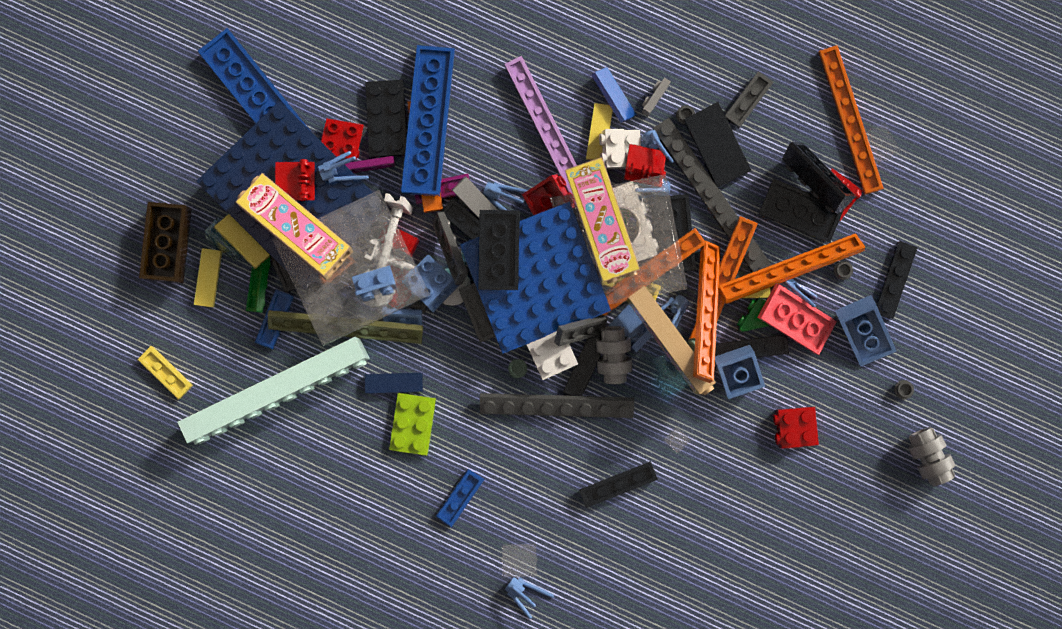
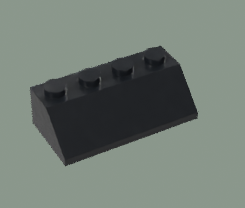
(818, 177)

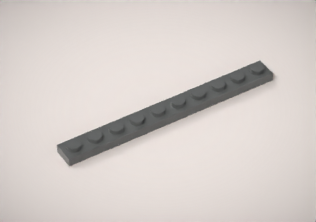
(707, 189)

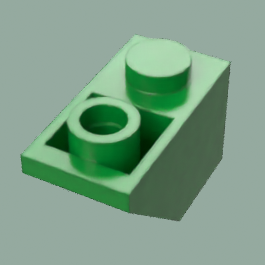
(751, 321)

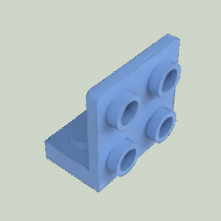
(437, 281)
(374, 283)
(632, 327)

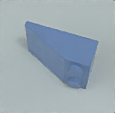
(865, 330)

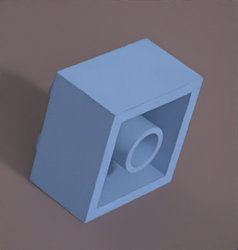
(739, 371)

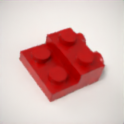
(539, 196)
(796, 427)

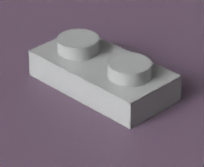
(659, 89)

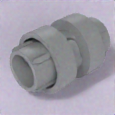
(613, 347)
(935, 465)

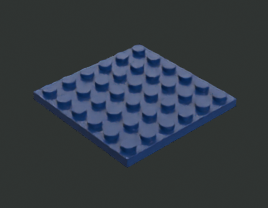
(553, 280)

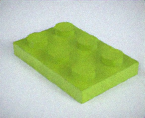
(412, 424)

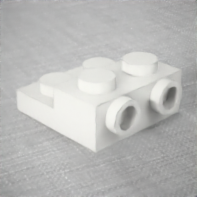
(616, 146)

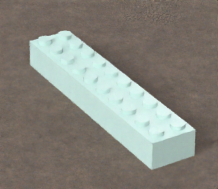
(272, 391)

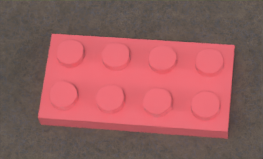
(797, 319)

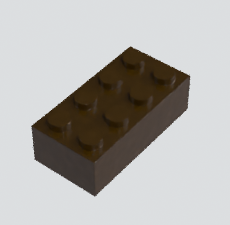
(165, 242)

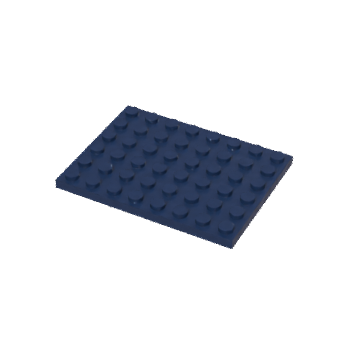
(276, 138)

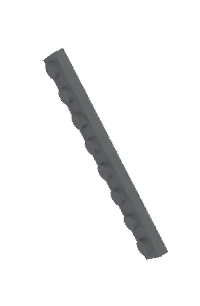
(557, 405)

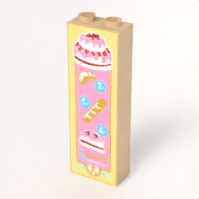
(602, 220)
(294, 226)
(668, 338)

